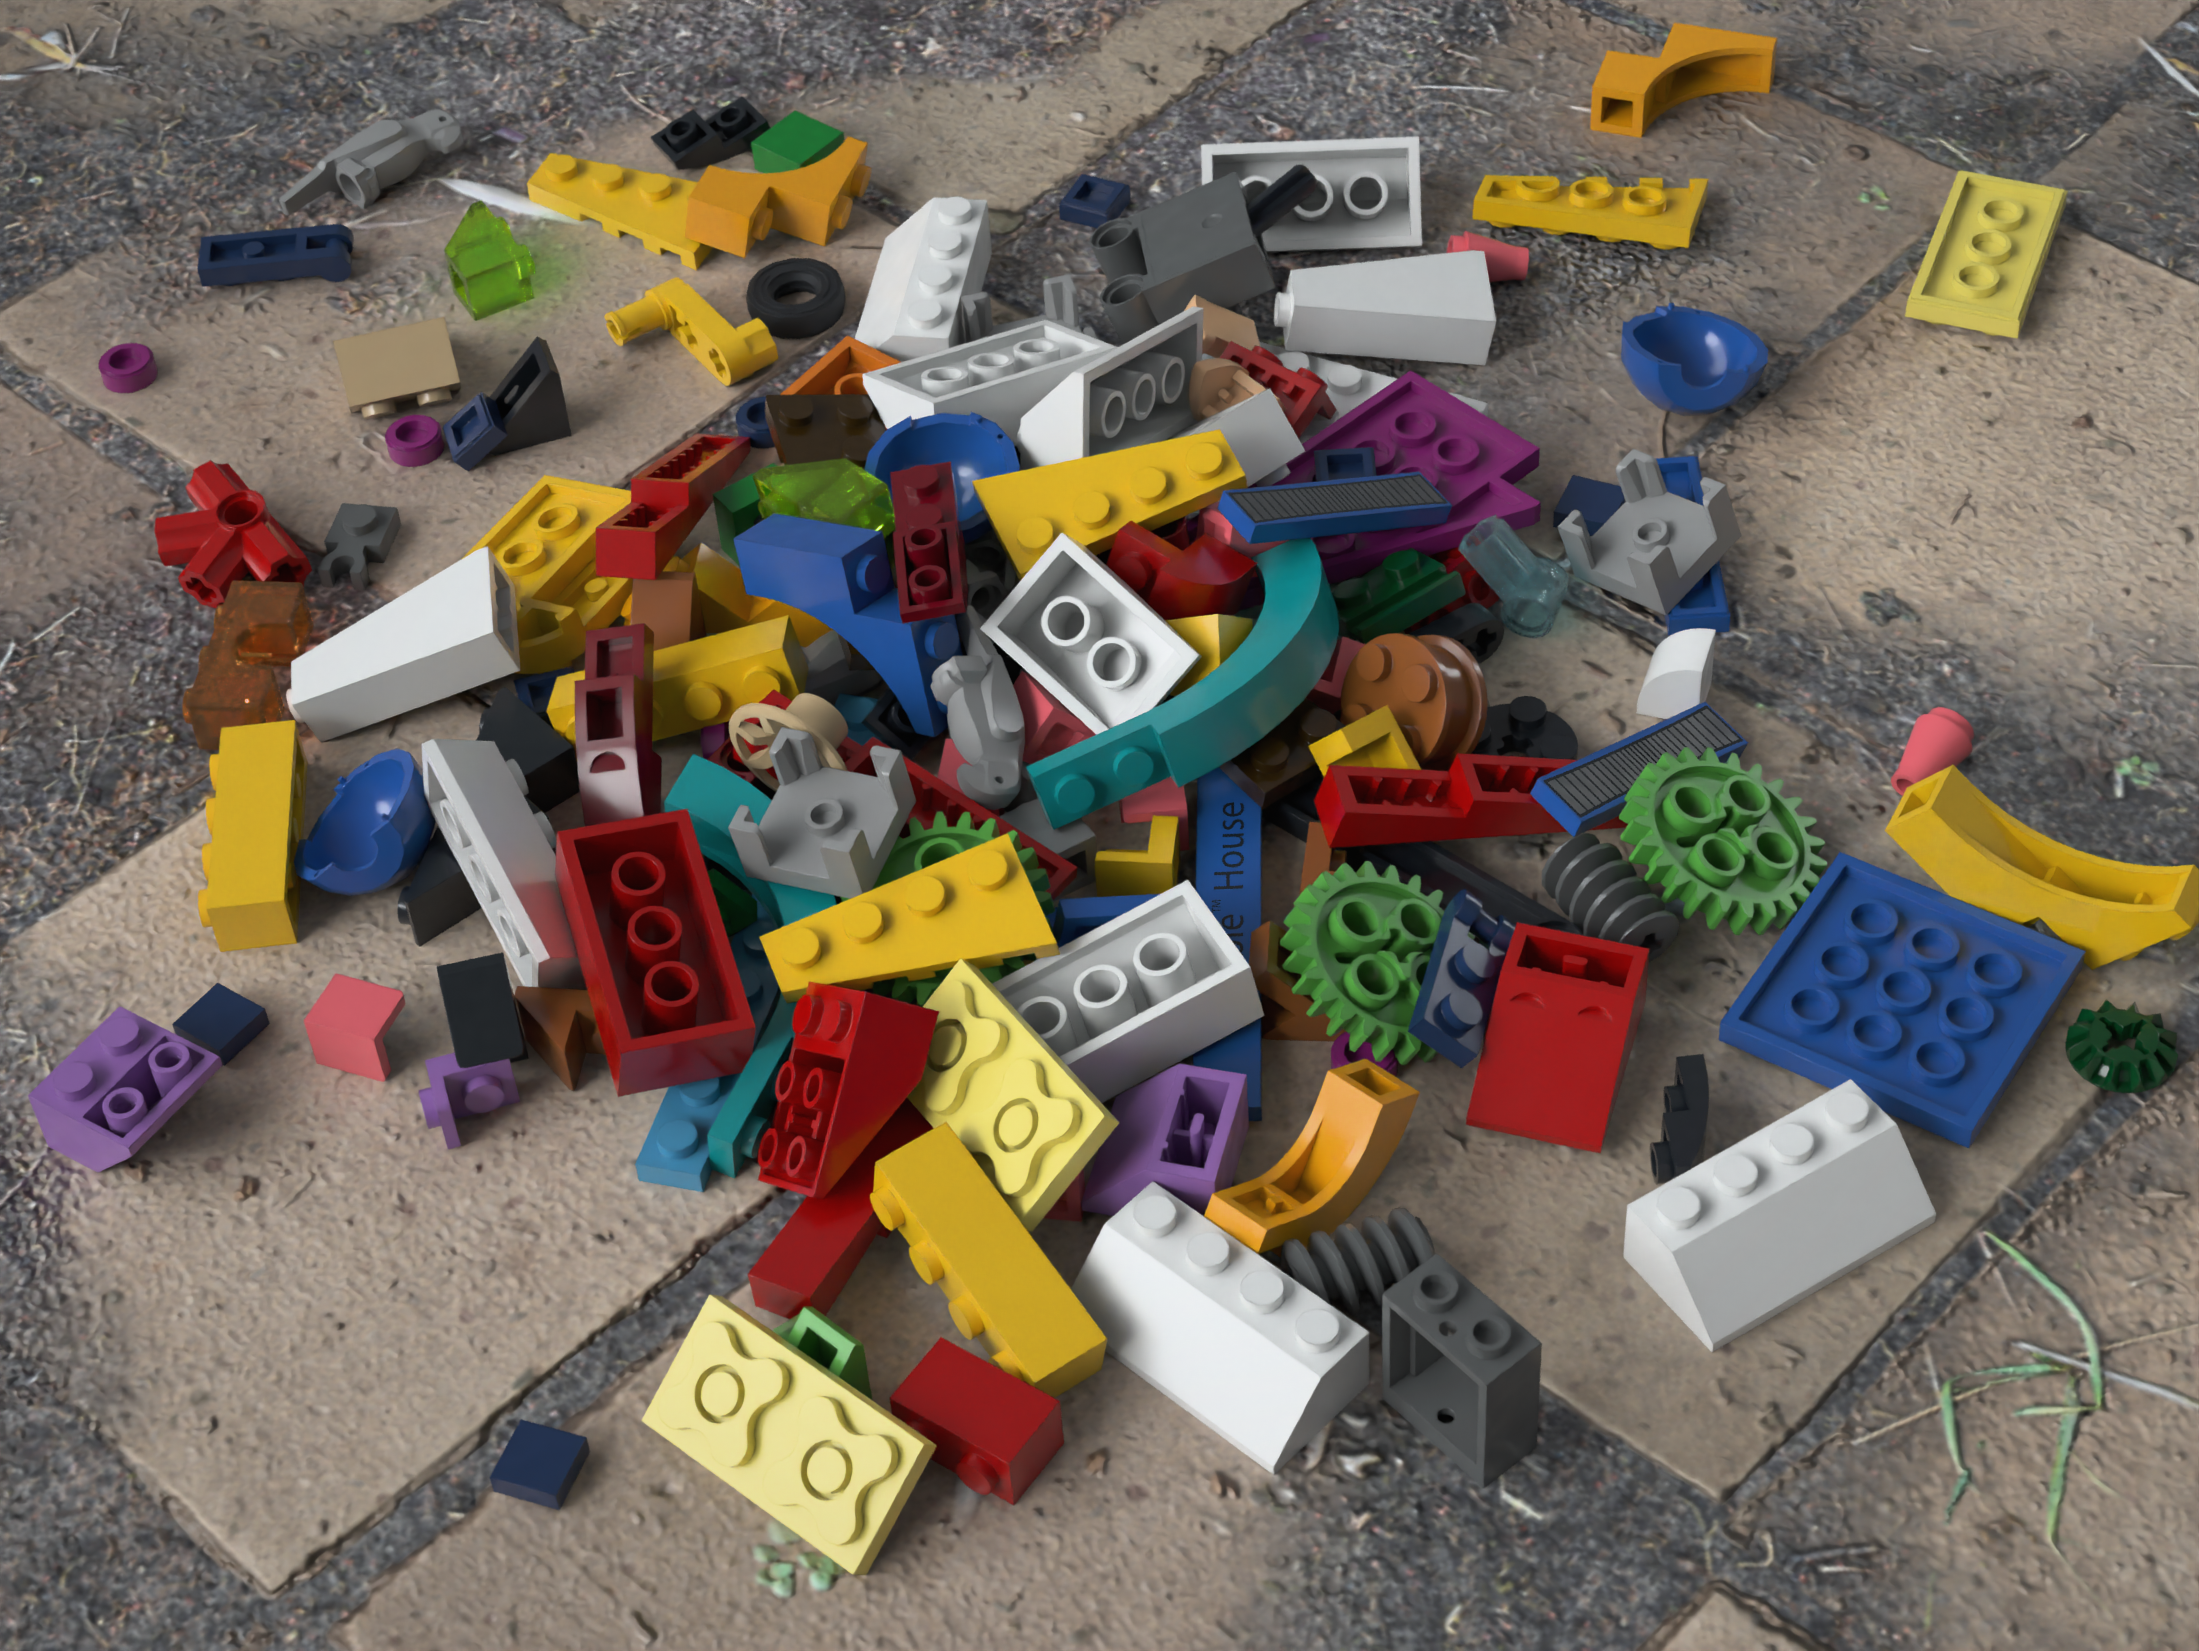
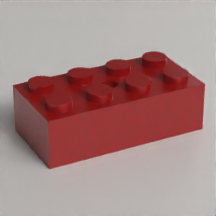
(653, 952)

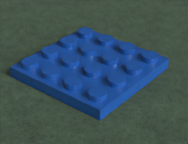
(1903, 997)

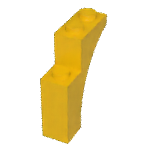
(2025, 876)

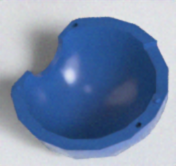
(1691, 359)
(970, 442)
(371, 828)

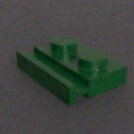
(1394, 595)

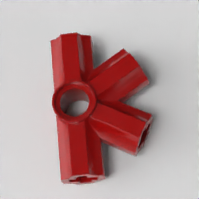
(226, 538)

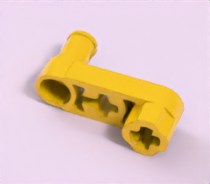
(719, 347)

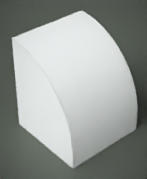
(1678, 674)

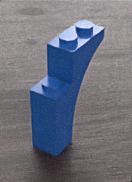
(848, 584)

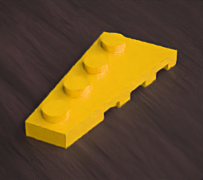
(622, 200)
(1594, 208)
(1104, 492)
(925, 922)

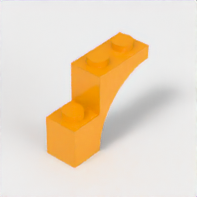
(1693, 63)
(809, 202)
(725, 599)

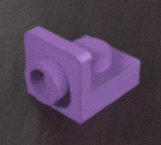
(464, 1092)

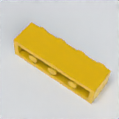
(706, 679)
(254, 836)
(986, 1263)

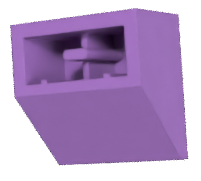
(118, 1089)
(1175, 1131)

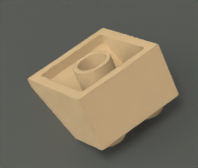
(397, 367)

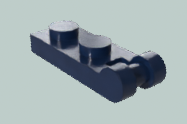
(276, 255)
(1461, 979)

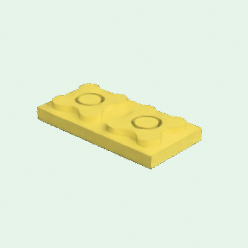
(1987, 254)
(1007, 1096)
(789, 1434)

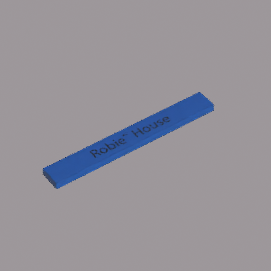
(1232, 890)

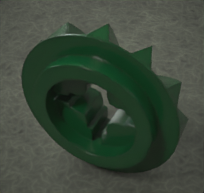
(2121, 1068)

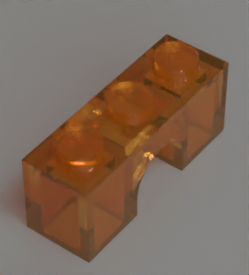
(236, 681)

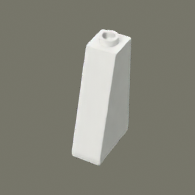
(1392, 309)
(411, 651)

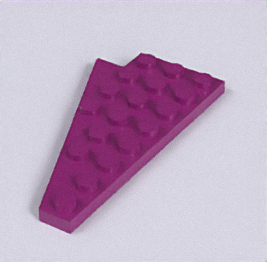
(1429, 433)

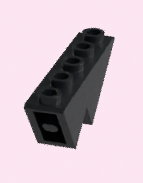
(440, 890)

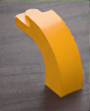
(1329, 1165)

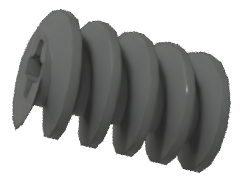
(1606, 896)
(1357, 1259)

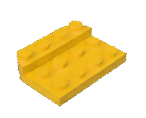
(551, 559)

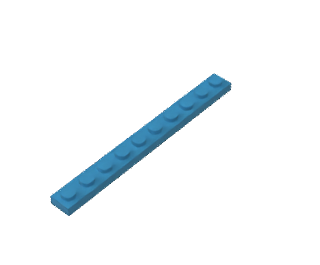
(678, 1142)

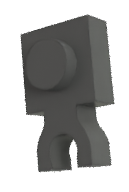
(358, 537)

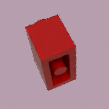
(982, 1420)

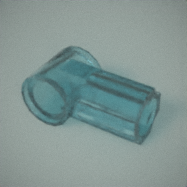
(1526, 584)

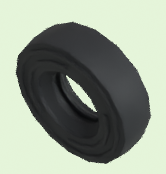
(792, 276)

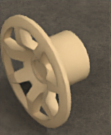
(805, 714)

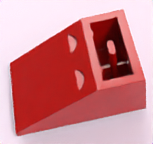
(1559, 1037)
(843, 1081)

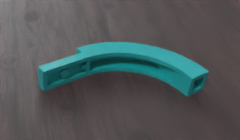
(1219, 713)
(712, 801)

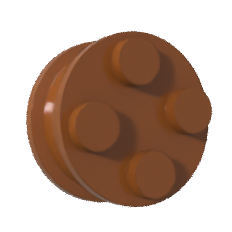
(1429, 688)

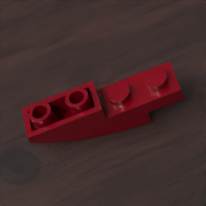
(928, 543)
(615, 726)

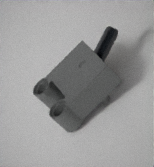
(1192, 246)

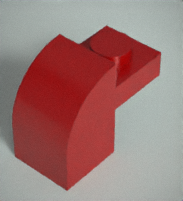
(1180, 583)

